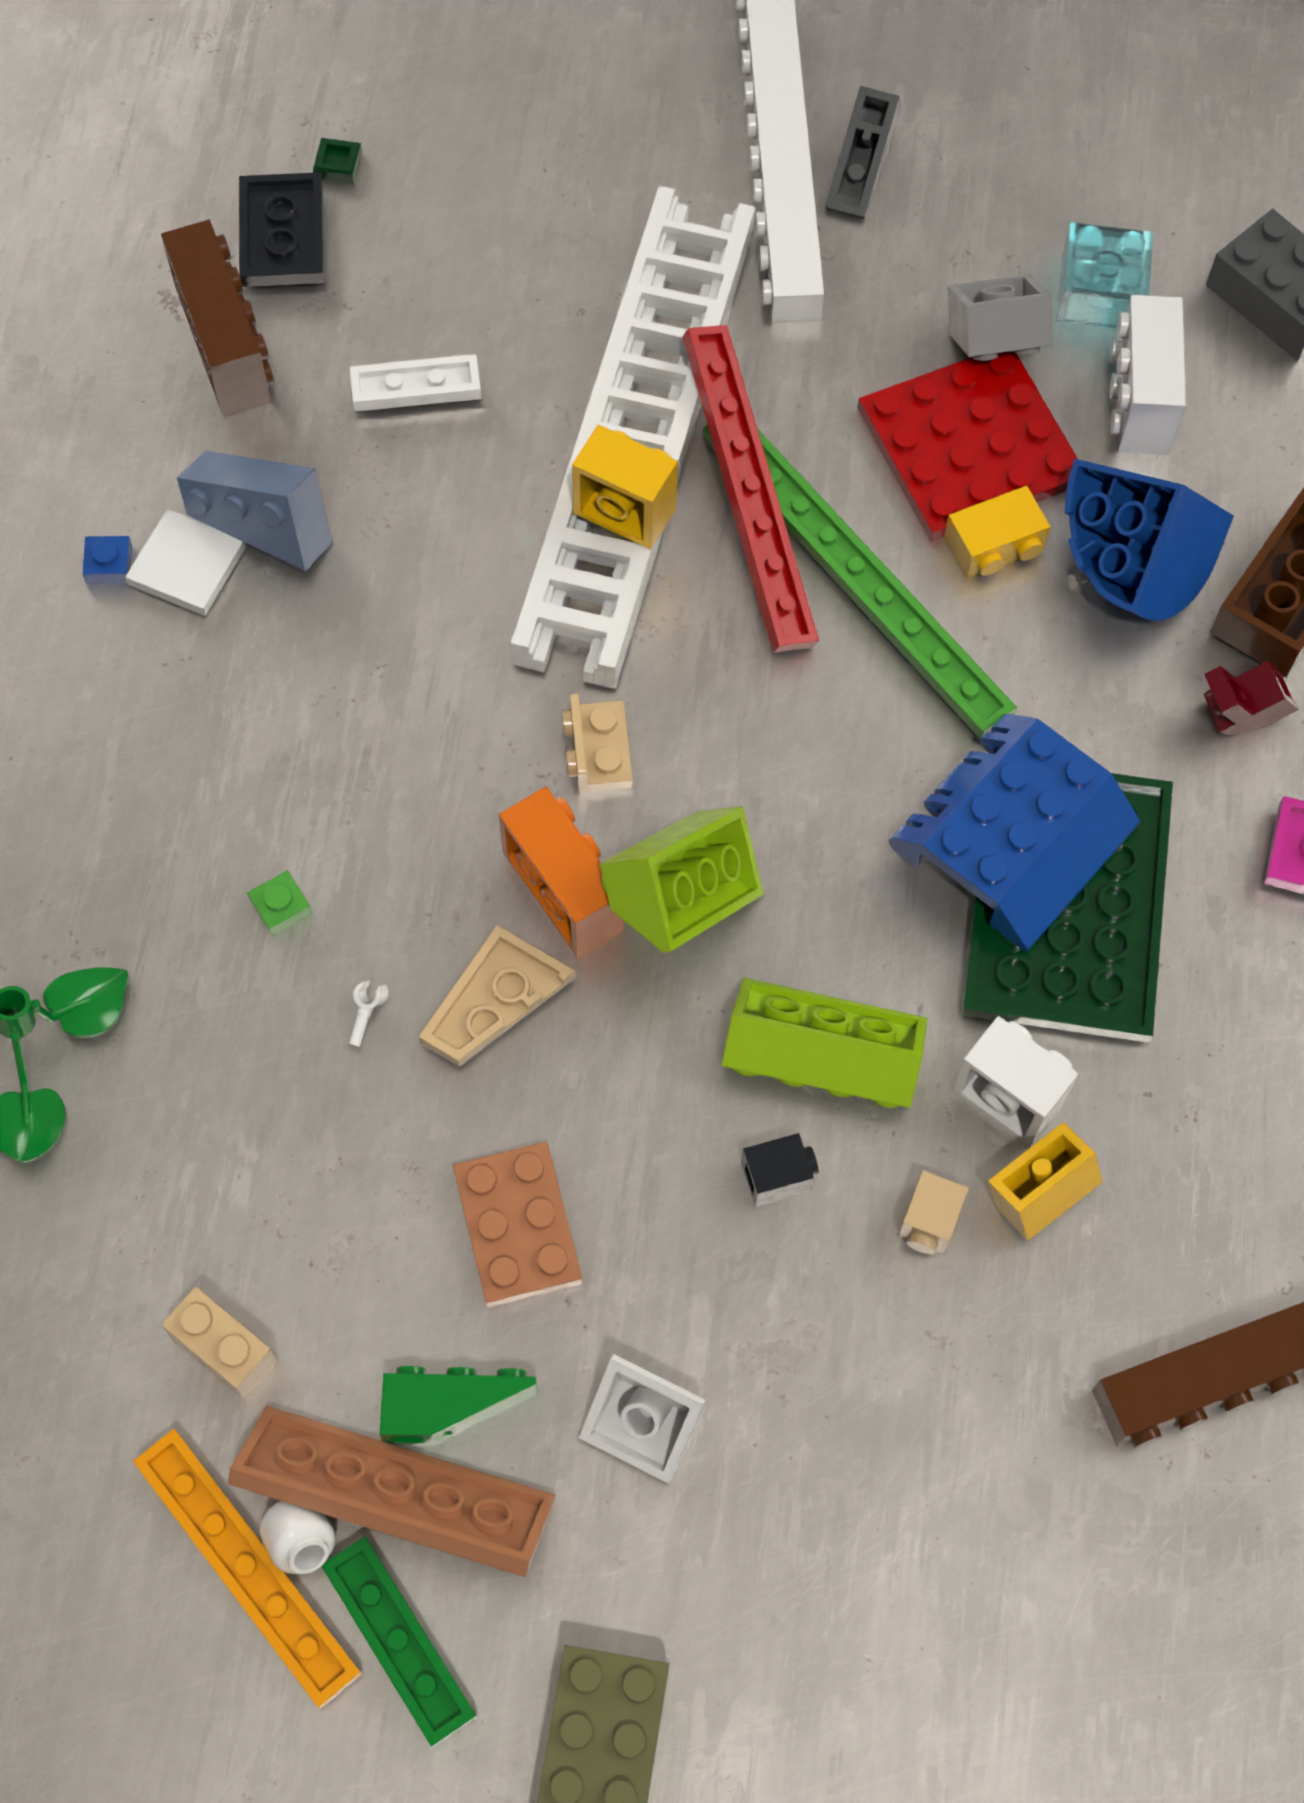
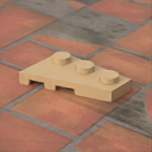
(492, 995)

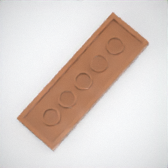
(393, 1490)

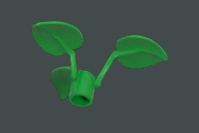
(87, 1006)

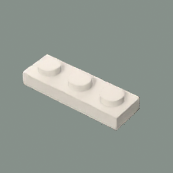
(415, 382)

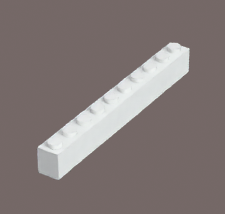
(781, 159)

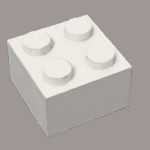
(1015, 1080)

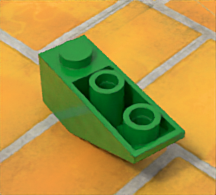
(434, 1407)

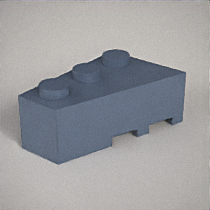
(260, 504)

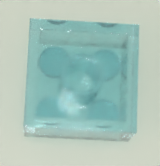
(1102, 272)

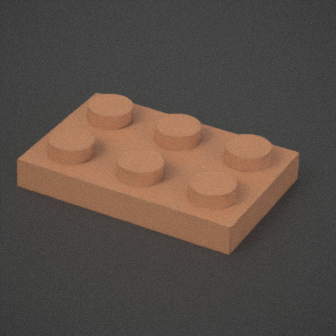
(517, 1224)

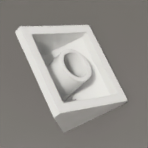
(642, 1418)

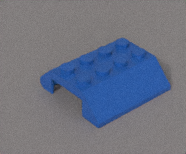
(1021, 825)

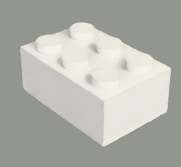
(1148, 374)

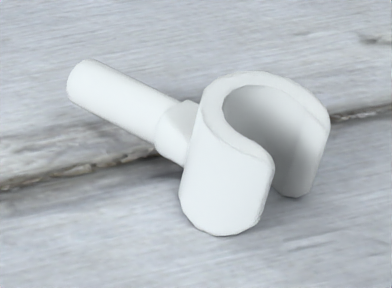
(365, 1009)

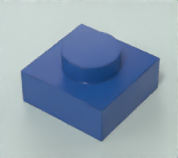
(106, 559)

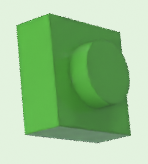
(279, 902)

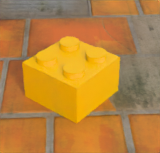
(624, 486)

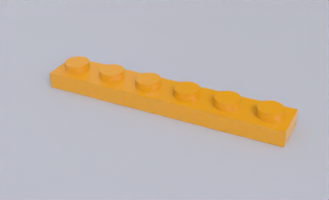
(247, 1569)

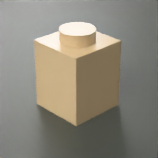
(933, 1213)

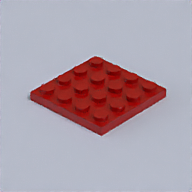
(968, 437)

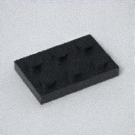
(281, 229)

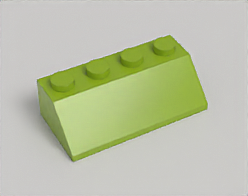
(684, 877)
(825, 1043)

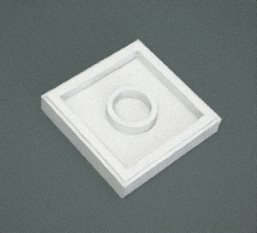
(185, 562)

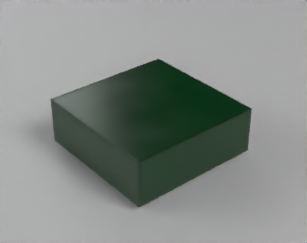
(338, 160)

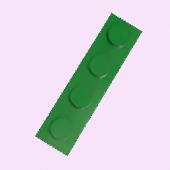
(399, 1642)

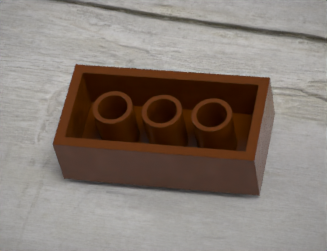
(219, 317)
(1267, 604)

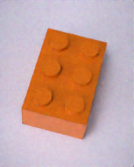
(559, 869)

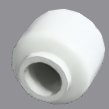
(296, 1538)

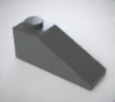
(864, 151)

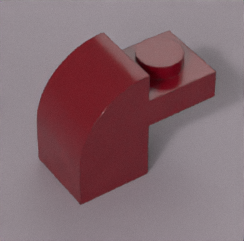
(1248, 700)

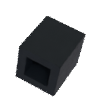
(779, 1169)

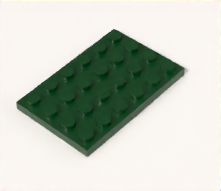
(1102, 952)

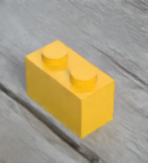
(997, 533)
(1045, 1181)

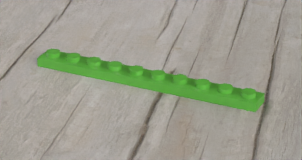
(884, 598)

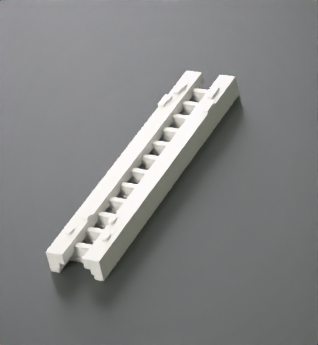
(610, 402)

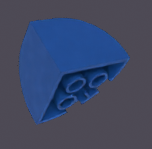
(1142, 538)

